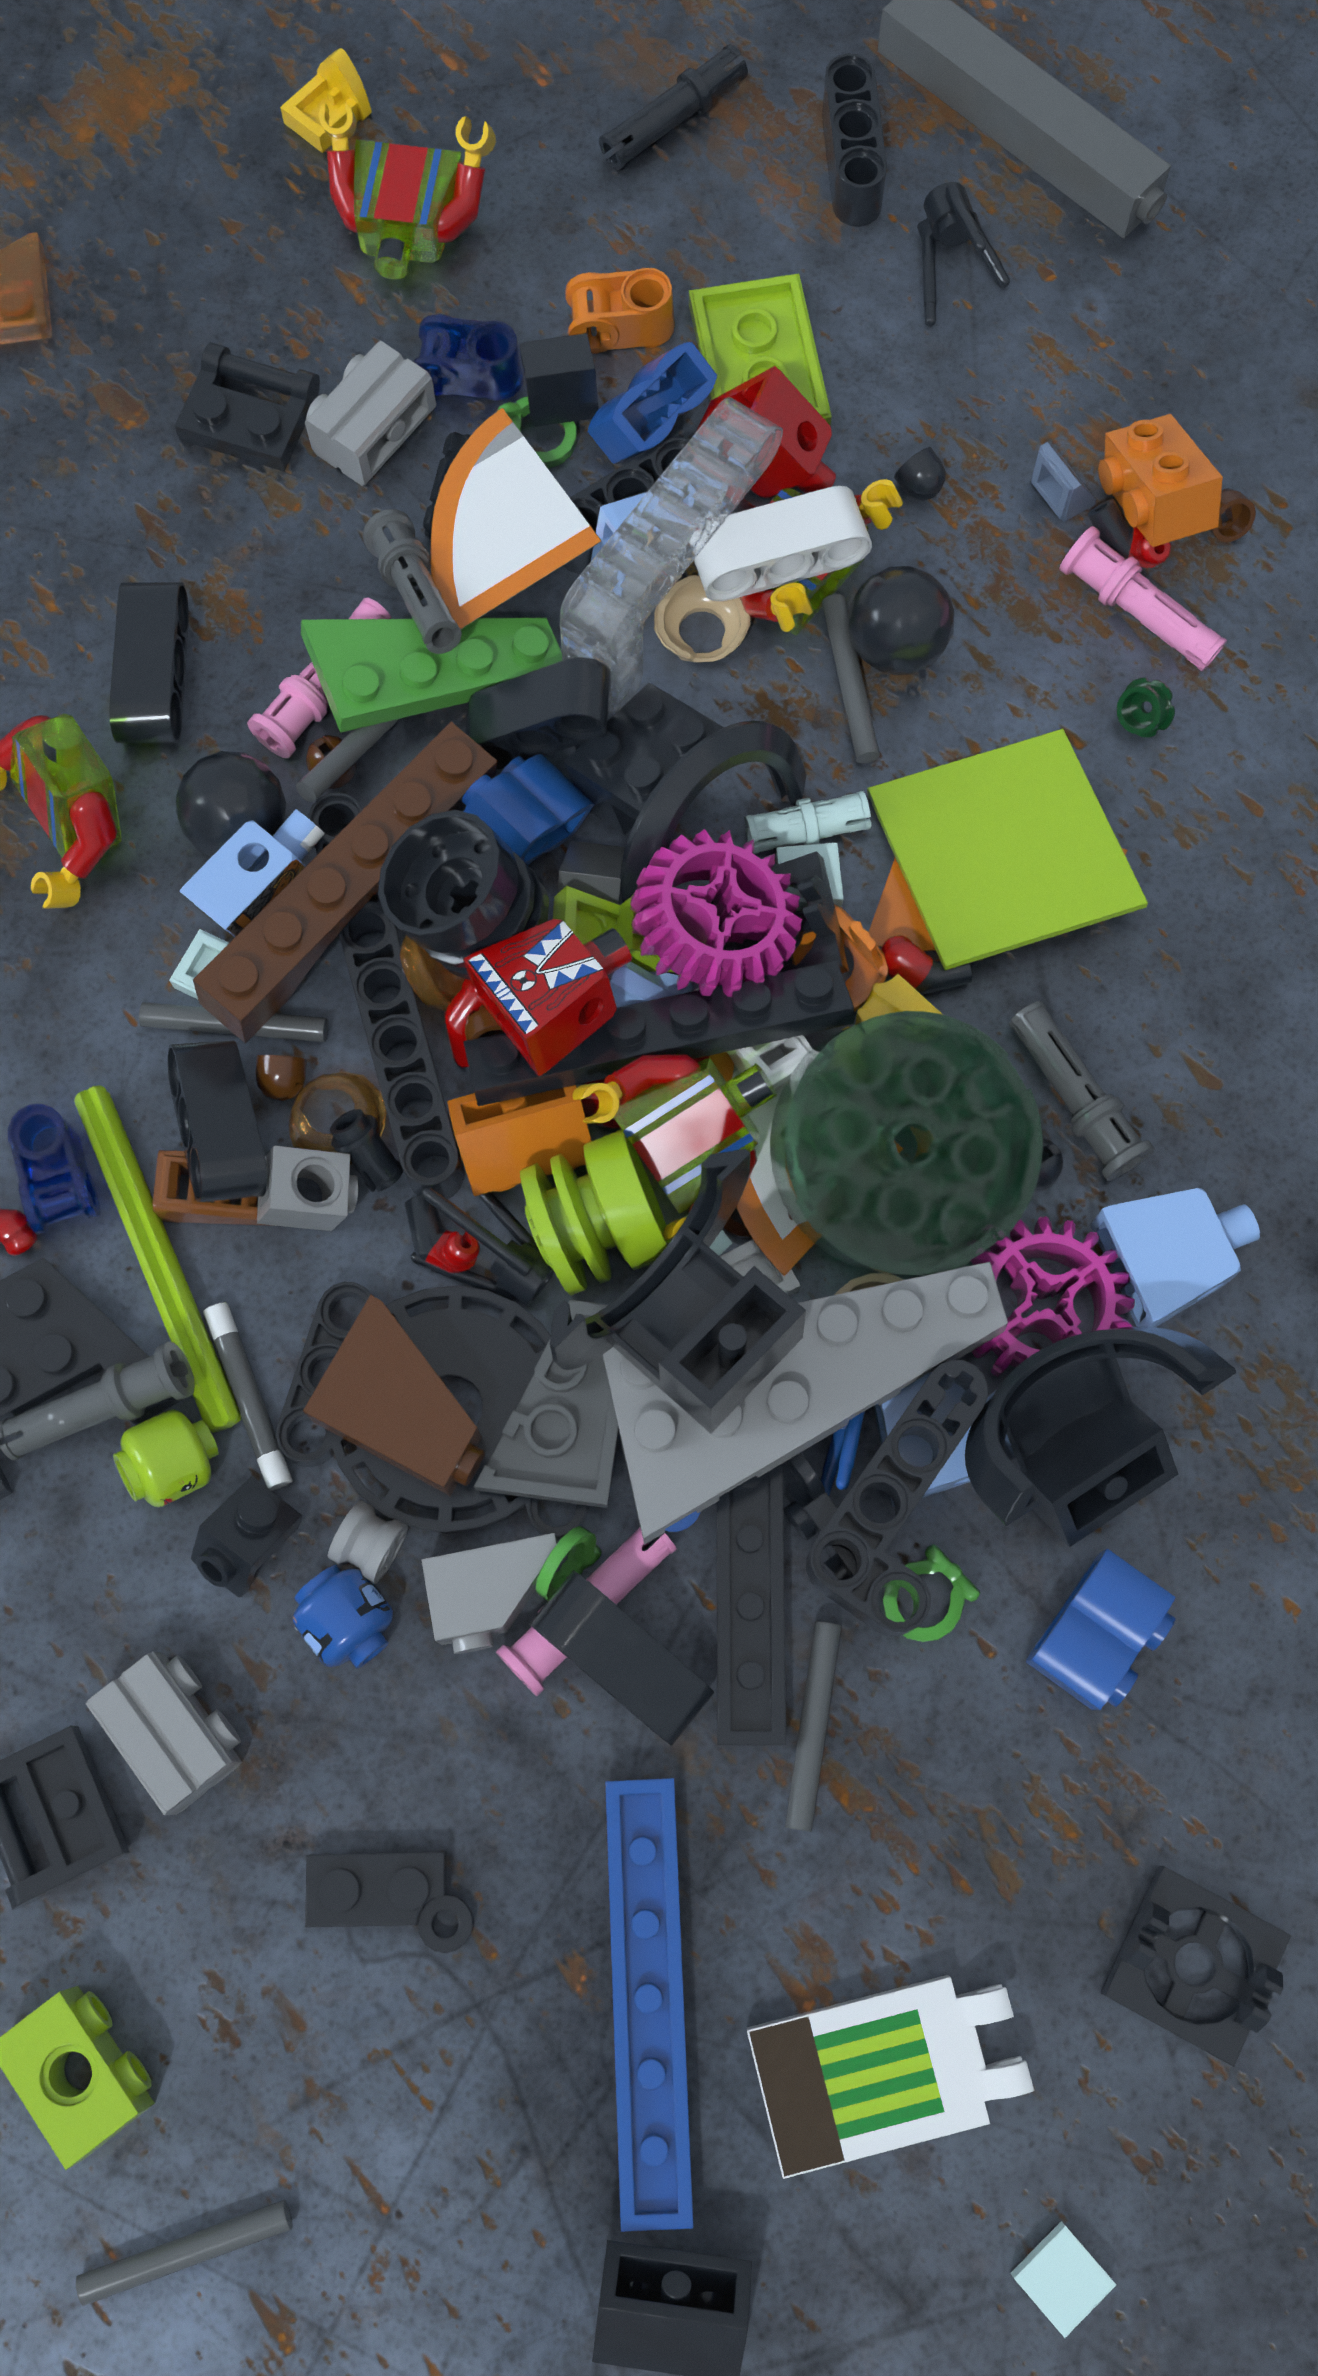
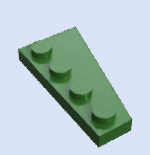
(386, 673)

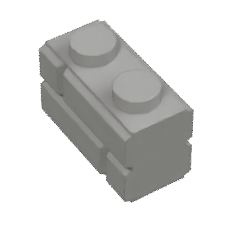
(370, 412)
(166, 1731)

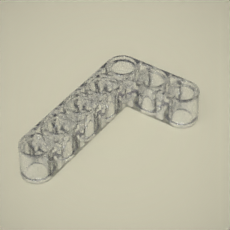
(660, 540)

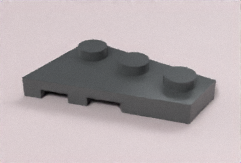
(560, 1435)

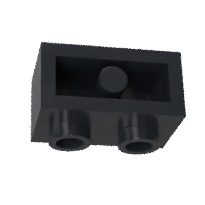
(672, 2311)

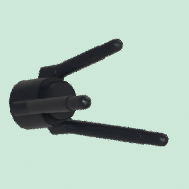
(952, 223)
(519, 1267)

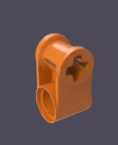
(626, 308)

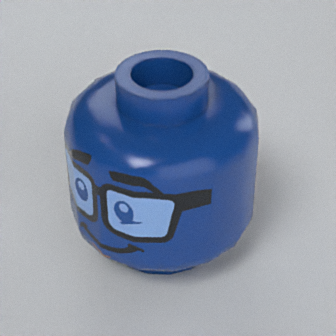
(342, 1617)

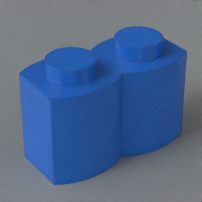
(652, 403)
(529, 806)
(1102, 1631)

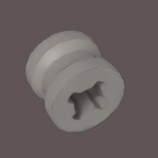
(367, 1541)

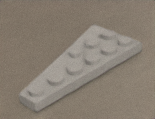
(851, 1357)

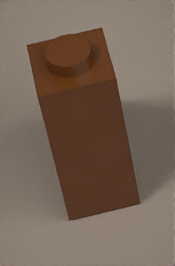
(395, 1404)

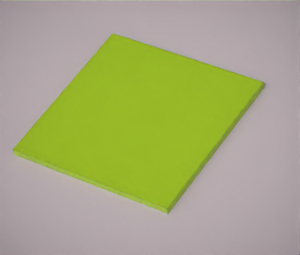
(1005, 849)

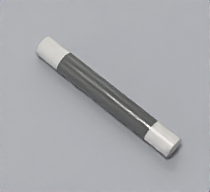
(247, 1396)

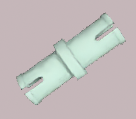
(808, 822)

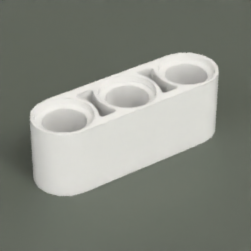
(783, 543)

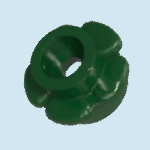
(1132, 712)

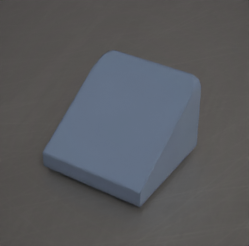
(1060, 484)

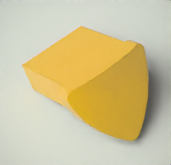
(334, 85)

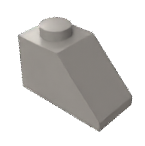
(482, 1590)

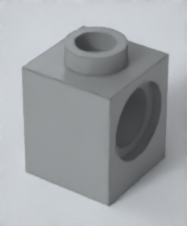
(287, 1207)

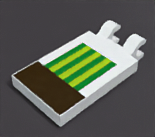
(881, 2072)

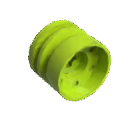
(594, 1212)

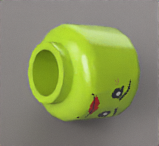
(165, 1458)

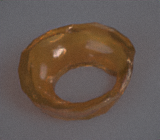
(428, 977)
(357, 1086)

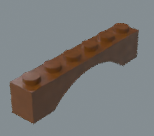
(291, 933)

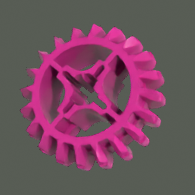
(685, 925)
(1033, 1282)

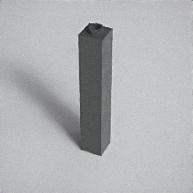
(1026, 111)

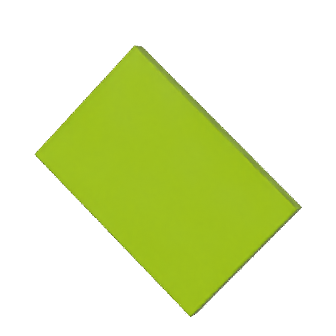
(757, 327)

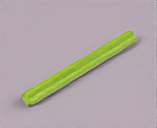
(157, 1256)

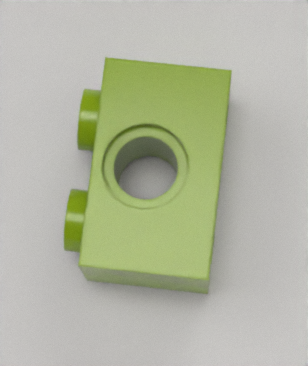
(34, 2063)

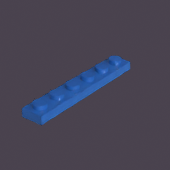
(648, 2006)

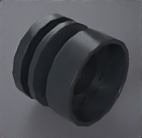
(458, 888)

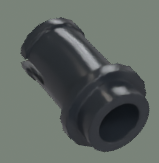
(358, 1136)

